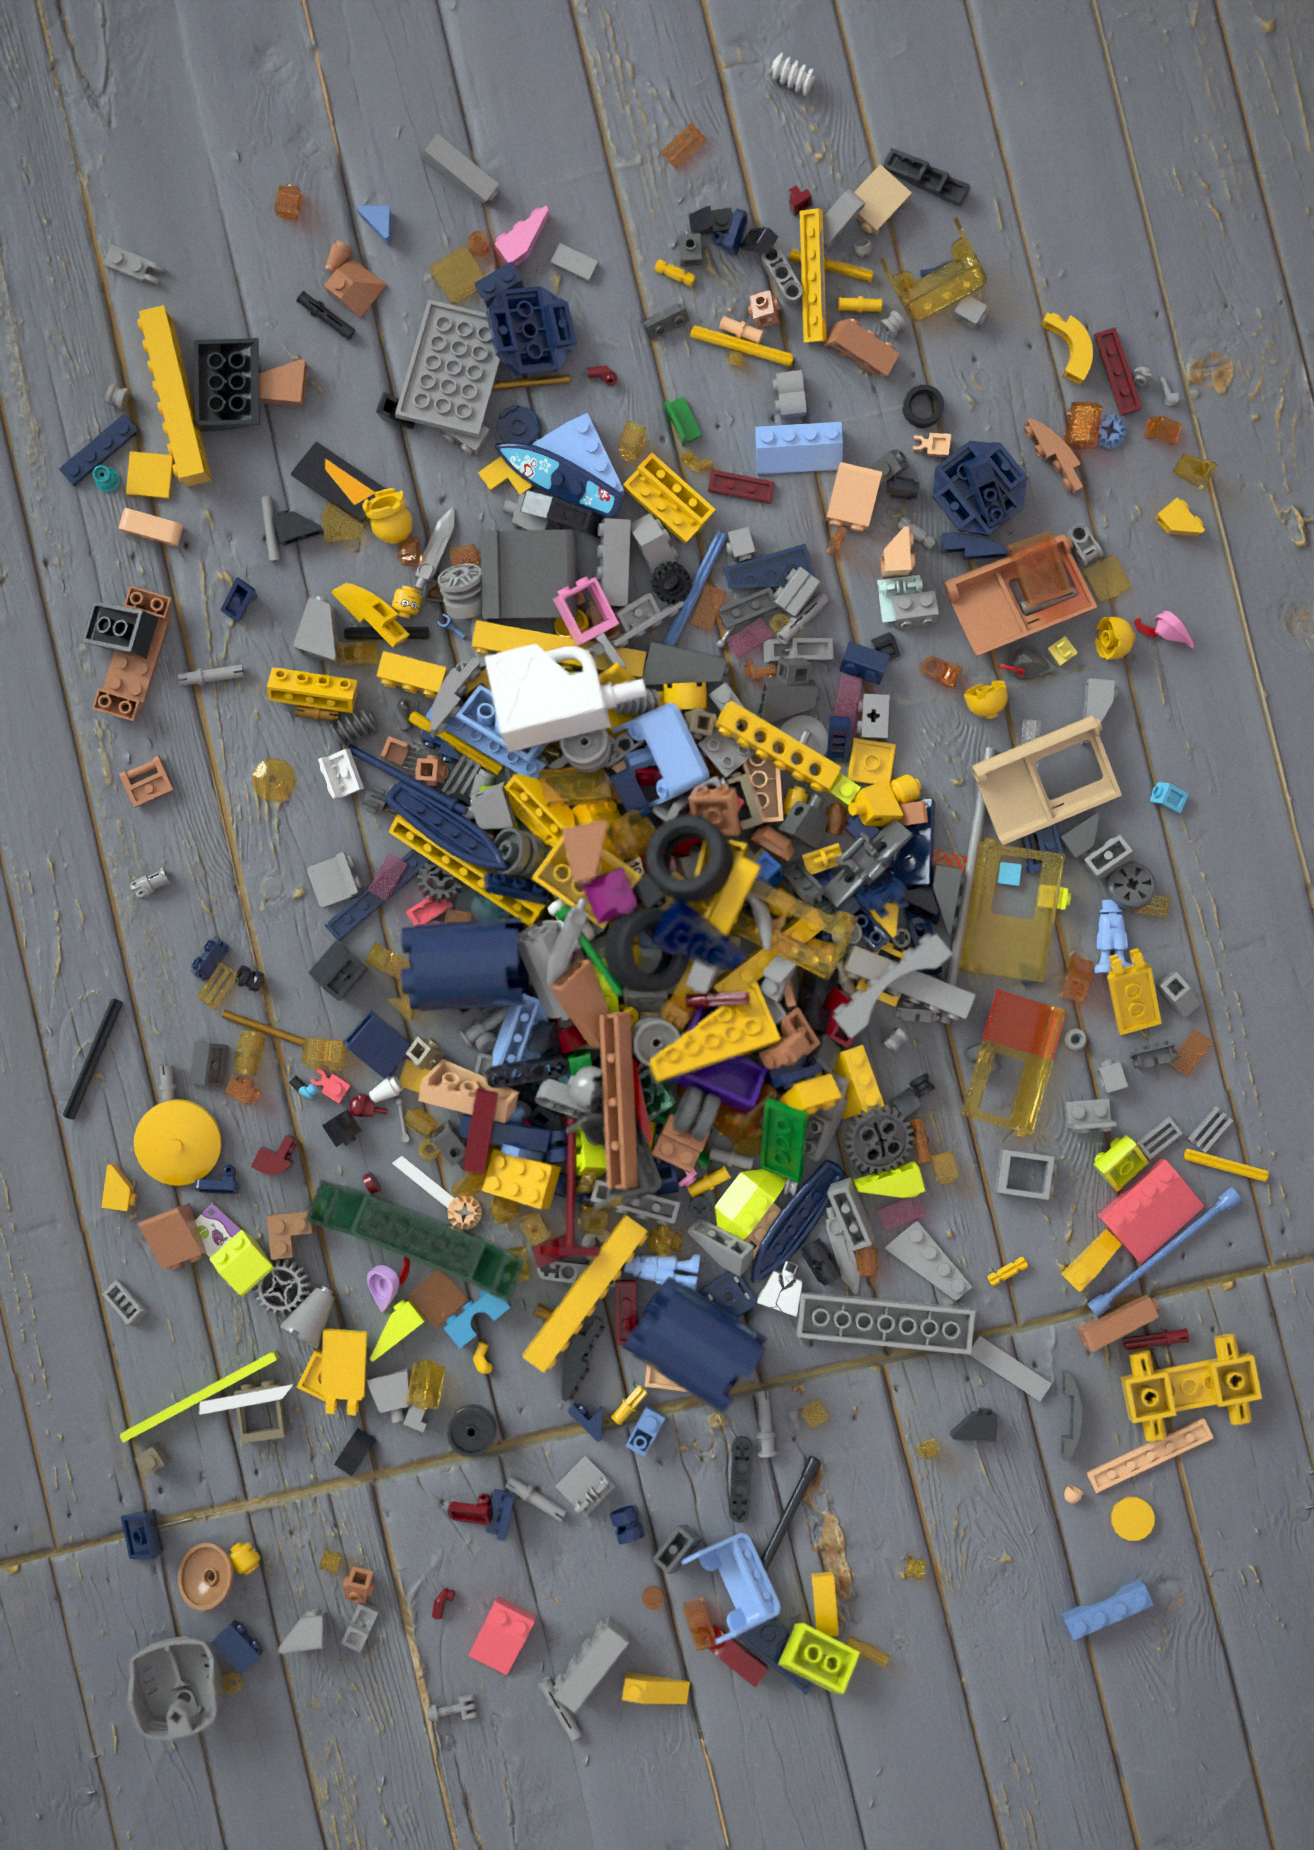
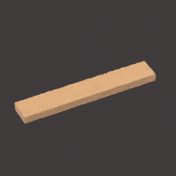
(1149, 1455)

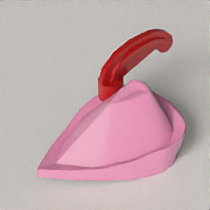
(1167, 627)

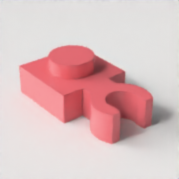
(333, 1087)

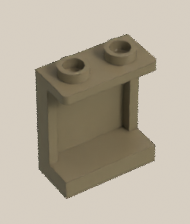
(751, 806)

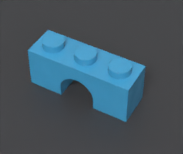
(460, 1326)

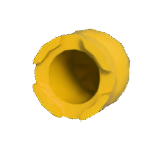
(389, 517)

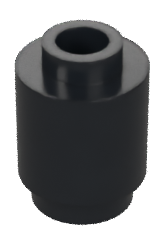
(903, 488)

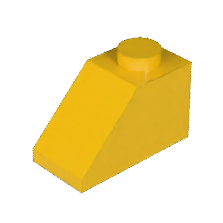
(118, 1190)

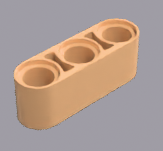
(150, 527)

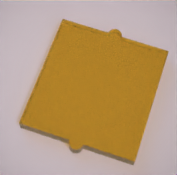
(1107, 578)

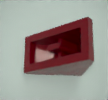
(570, 1039)

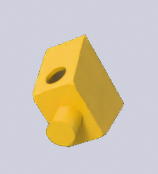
(876, 805)

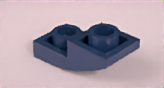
(446, 751)

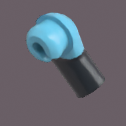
(307, 1091)

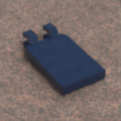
(881, 891)

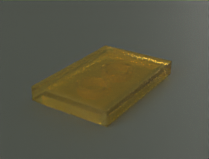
(573, 787)

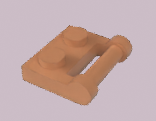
(150, 787)

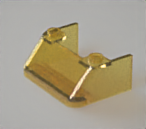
(941, 286)

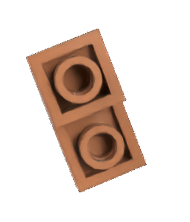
(913, 813)

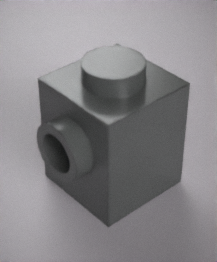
(690, 249)

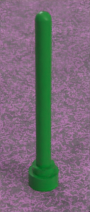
(561, 916)

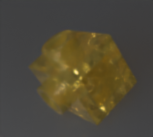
(665, 1240)

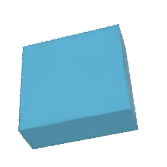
(1009, 873)

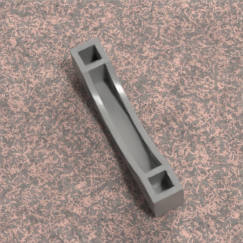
(856, 1013)

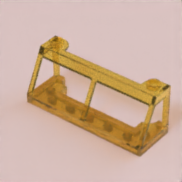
(818, 962)

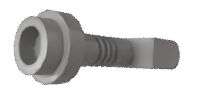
(434, 1713)

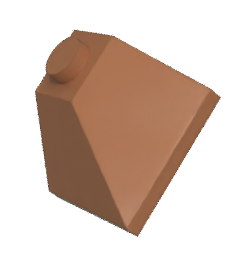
(354, 287)

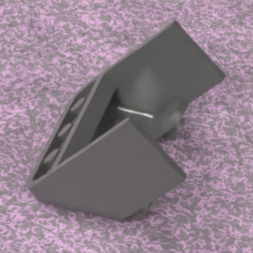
(648, 1175)

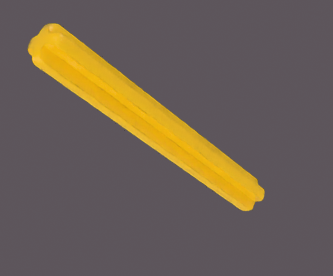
(741, 345)
(459, 745)

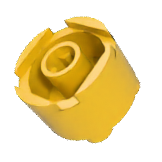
(686, 695)

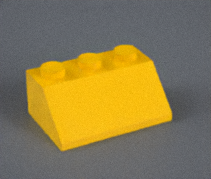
(862, 1087)

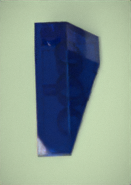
(691, 934)

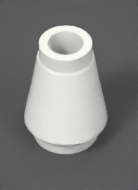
(386, 1089)

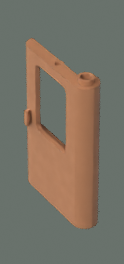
(991, 611)

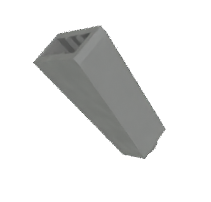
(459, 169)

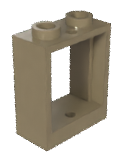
(265, 1433)

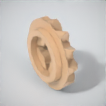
(472, 1206)

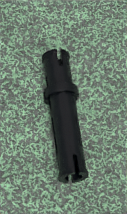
(318, 310)

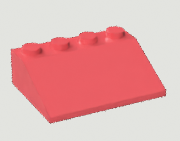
(1151, 1210)

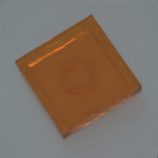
(437, 1298)

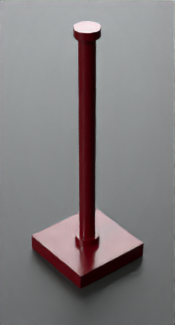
(570, 1246)

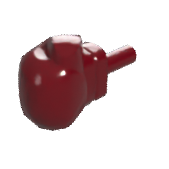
(363, 1107)

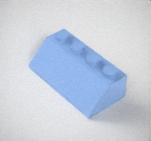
(798, 448)
(481, 715)

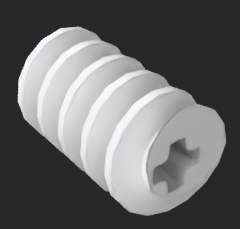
(792, 74)

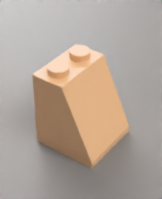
(853, 497)

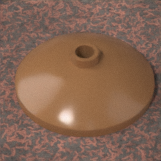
(197, 1578)

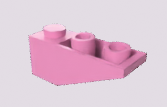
(519, 242)

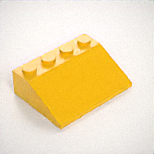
(557, 876)

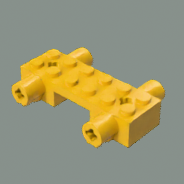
(1190, 1387)

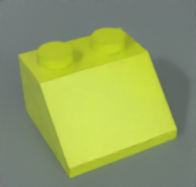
(242, 1262)

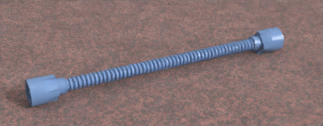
(1227, 1200)

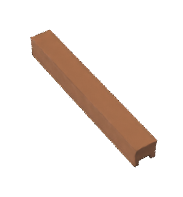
(618, 1100)

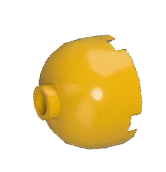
(1115, 638)
(987, 699)

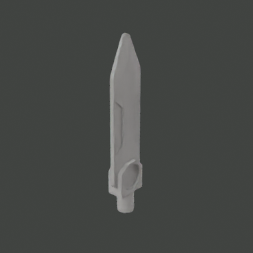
(435, 549)
(566, 941)
(842, 1251)

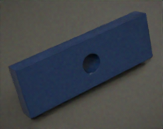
(515, 888)

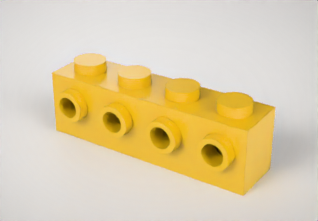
(312, 690)

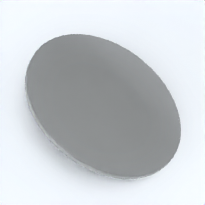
(808, 732)

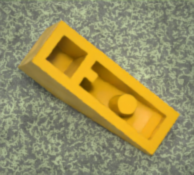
(1091, 1261)
(654, 1689)

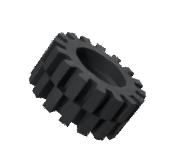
(678, 590)

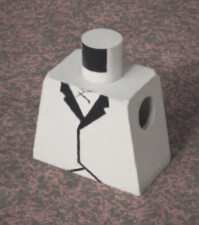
(782, 1290)

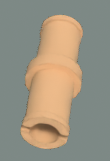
(740, 329)

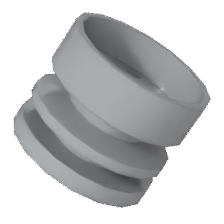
(461, 590)

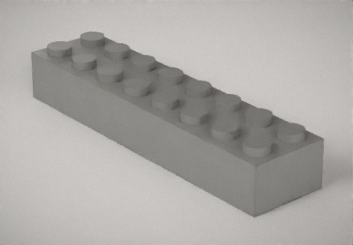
(885, 1322)

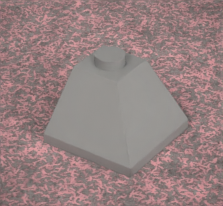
(307, 1633)

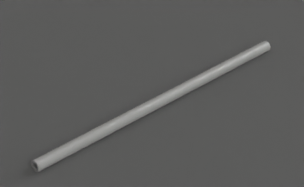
(975, 838)

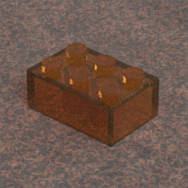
(1039, 568)

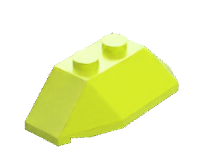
(747, 1201)

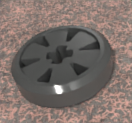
(1125, 896)

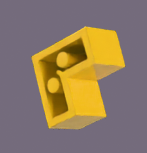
(813, 1095)

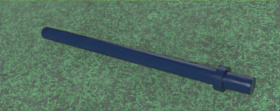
(453, 804)

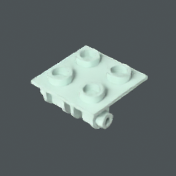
(894, 587)

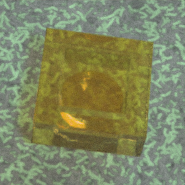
(814, 1413)

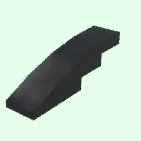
(927, 178)

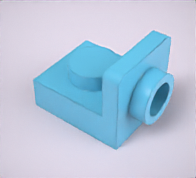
(1169, 796)

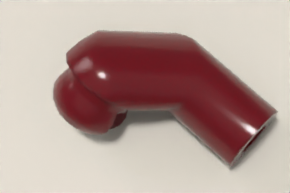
(604, 373)
(439, 1602)

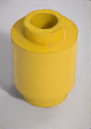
(792, 796)

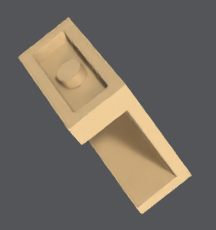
(882, 198)

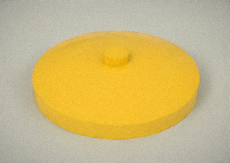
(177, 1142)

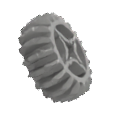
(284, 1296)

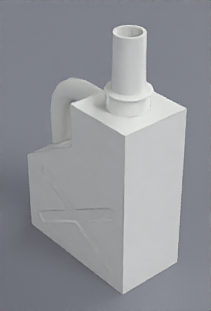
(543, 702)

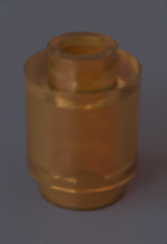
(478, 250)
(837, 818)
(867, 1261)

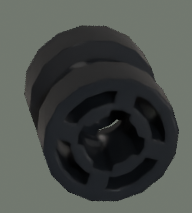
(249, 978)

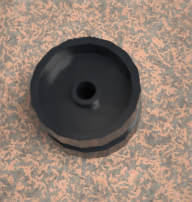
(467, 1442)

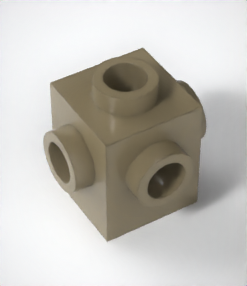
(699, 723)
(425, 1053)

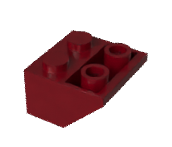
(834, 1031)

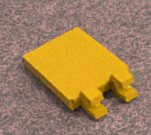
(1133, 994)
(343, 1368)

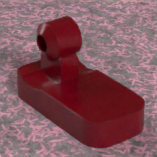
(472, 1513)

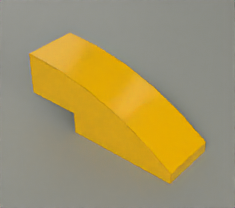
(825, 1603)

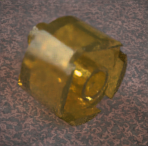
(630, 835)

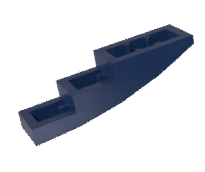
(512, 1134)

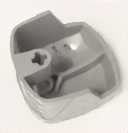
(176, 1669)

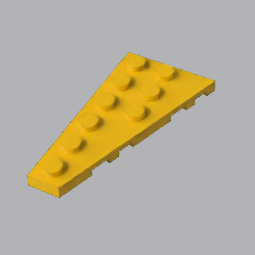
(719, 1037)

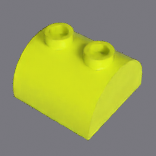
(1120, 1162)

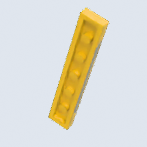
(813, 275)

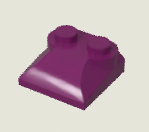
(610, 895)

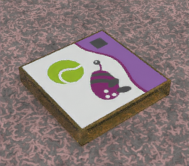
(215, 1228)

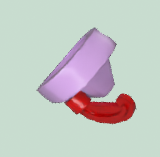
(385, 1283)

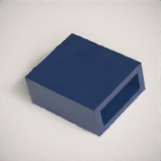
(377, 1044)

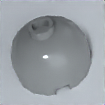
(586, 1087)

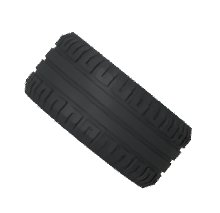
(669, 837)
(621, 961)

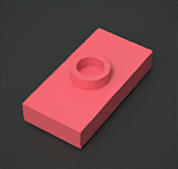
(427, 911)

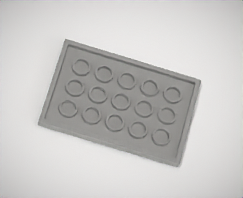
(450, 371)

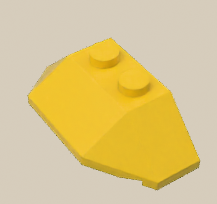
(530, 807)

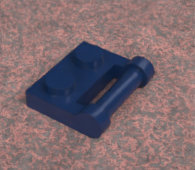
(1047, 840)

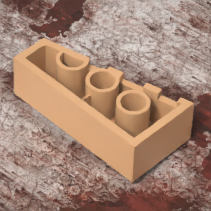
(766, 786)
(456, 1088)

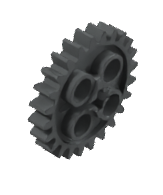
(859, 1145)

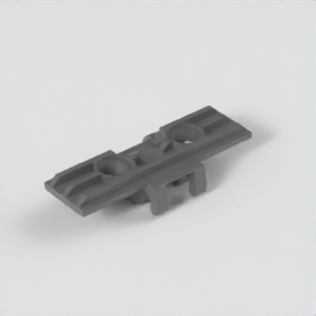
(870, 867)

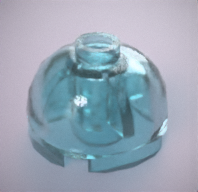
(485, 909)

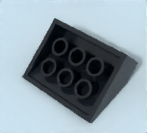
(226, 383)

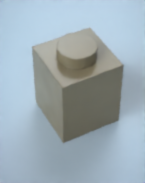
(152, 1459)

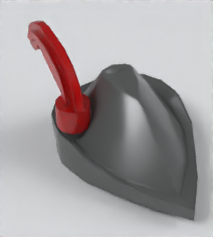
(1027, 662)

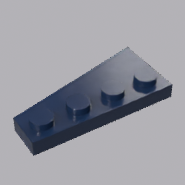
(768, 569)
(915, 858)
(769, 1642)

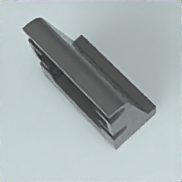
(525, 572)

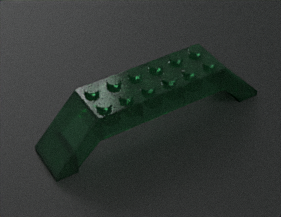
(416, 1237)

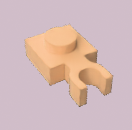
(937, 444)

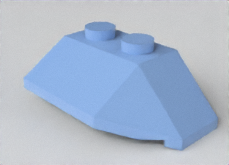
(516, 1034)

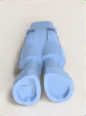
(1111, 936)
(659, 1268)

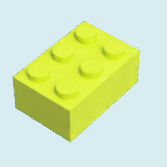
(819, 1658)

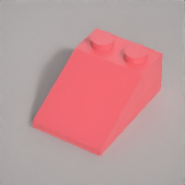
(502, 1635)

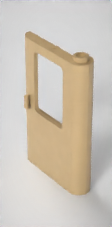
(1016, 793)

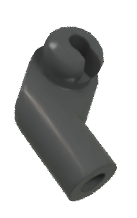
(401, 712)

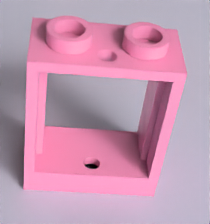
(601, 602)

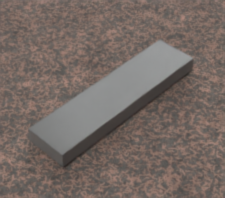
(1009, 1368)

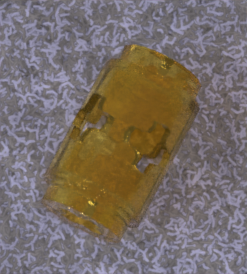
(248, 1061)

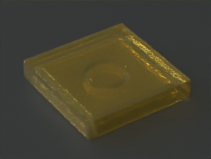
(457, 274)

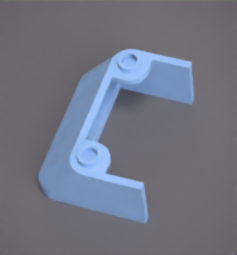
(671, 748)
(744, 1580)

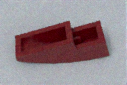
(739, 1658)

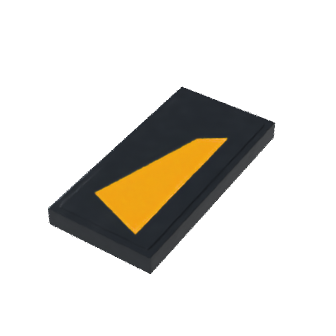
(336, 480)

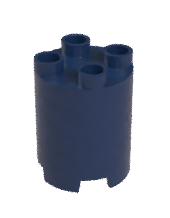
(464, 965)
(695, 1343)

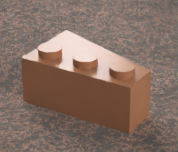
(862, 347)

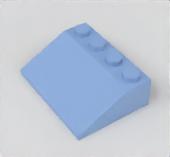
(581, 445)

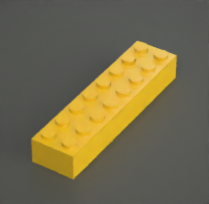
(174, 395)

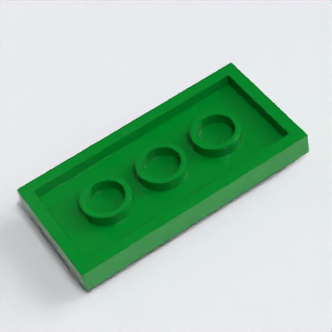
(783, 1140)

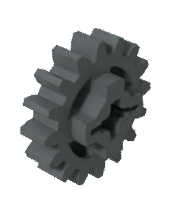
(438, 883)

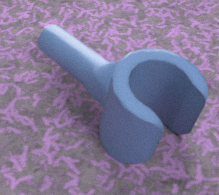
(450, 626)

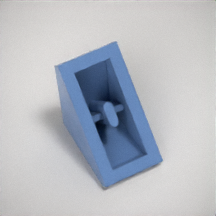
(378, 218)

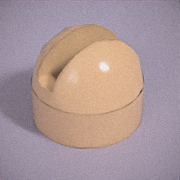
(1072, 1494)

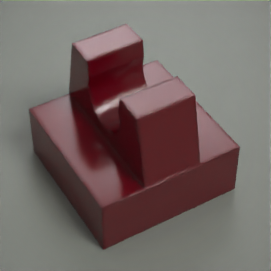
(799, 200)

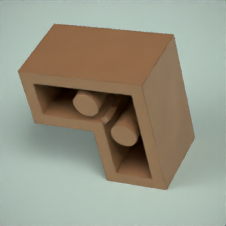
(282, 1232)

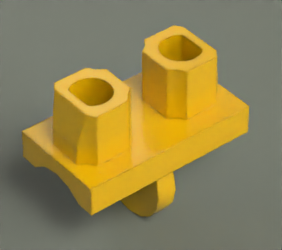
(822, 859)

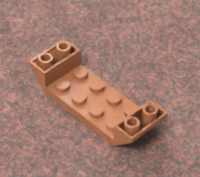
(131, 676)

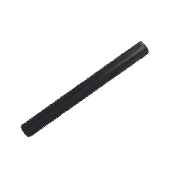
(92, 1058)

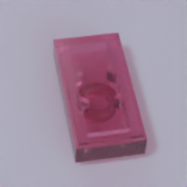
(749, 638)
(388, 877)
(900, 1212)

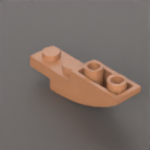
(1050, 446)

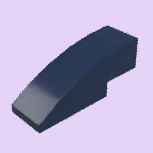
(971, 546)

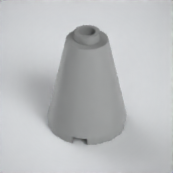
(310, 1317)

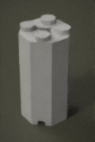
(535, 949)

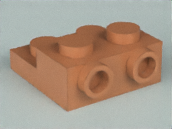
(718, 806)
(677, 1148)

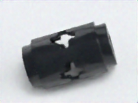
(825, 1272)

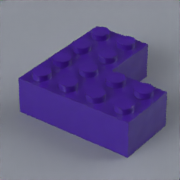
(732, 1080)

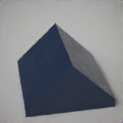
(142, 1535)

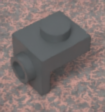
(890, 464)

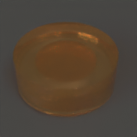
(653, 1597)

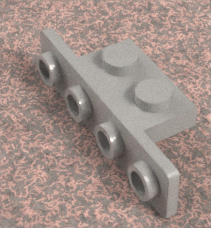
(640, 615)

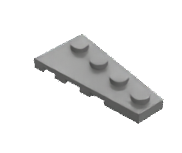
(925, 1257)

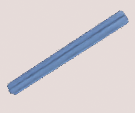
(697, 586)

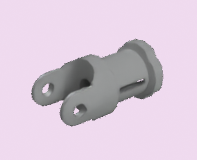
(150, 882)

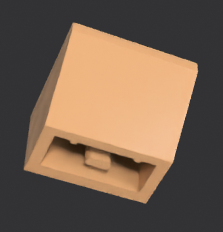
(896, 557)

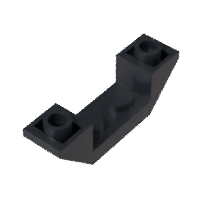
(561, 512)

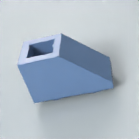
(645, 1430)

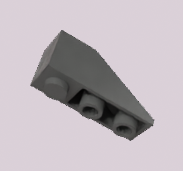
(946, 888)

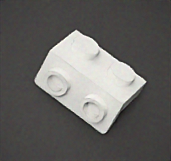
(341, 774)

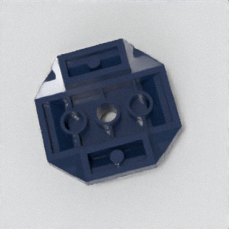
(545, 319)
(955, 494)

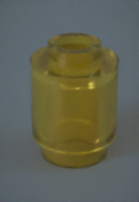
(419, 1121)

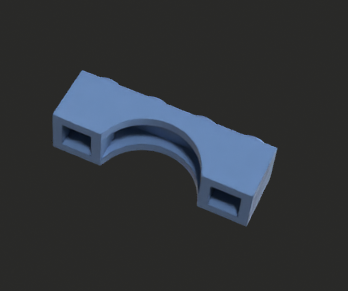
(1090, 1618)

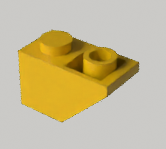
(1178, 520)

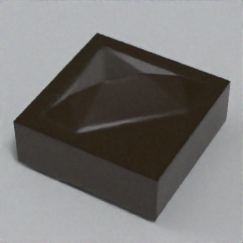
(433, 592)

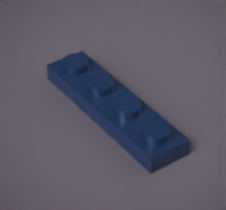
(98, 450)

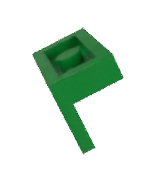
(682, 420)

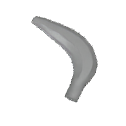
(762, 919)

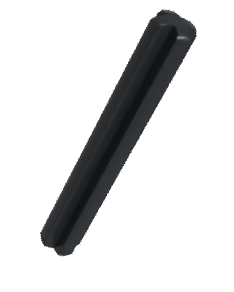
(356, 633)

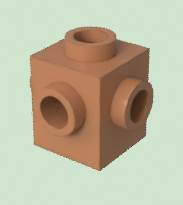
(764, 309)
(431, 770)
(358, 1585)

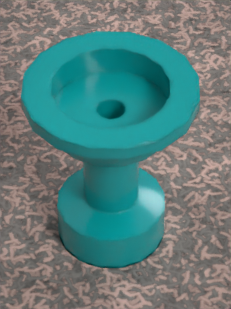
(106, 478)

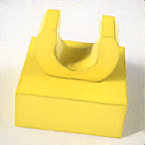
(1062, 651)

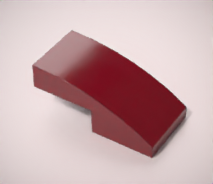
(543, 1260)

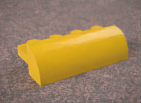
(668, 498)

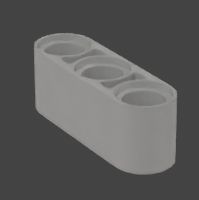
(840, 216)
(786, 284)
(558, 1098)

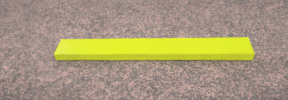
(199, 1396)

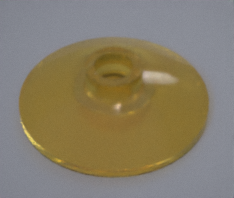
(284, 779)

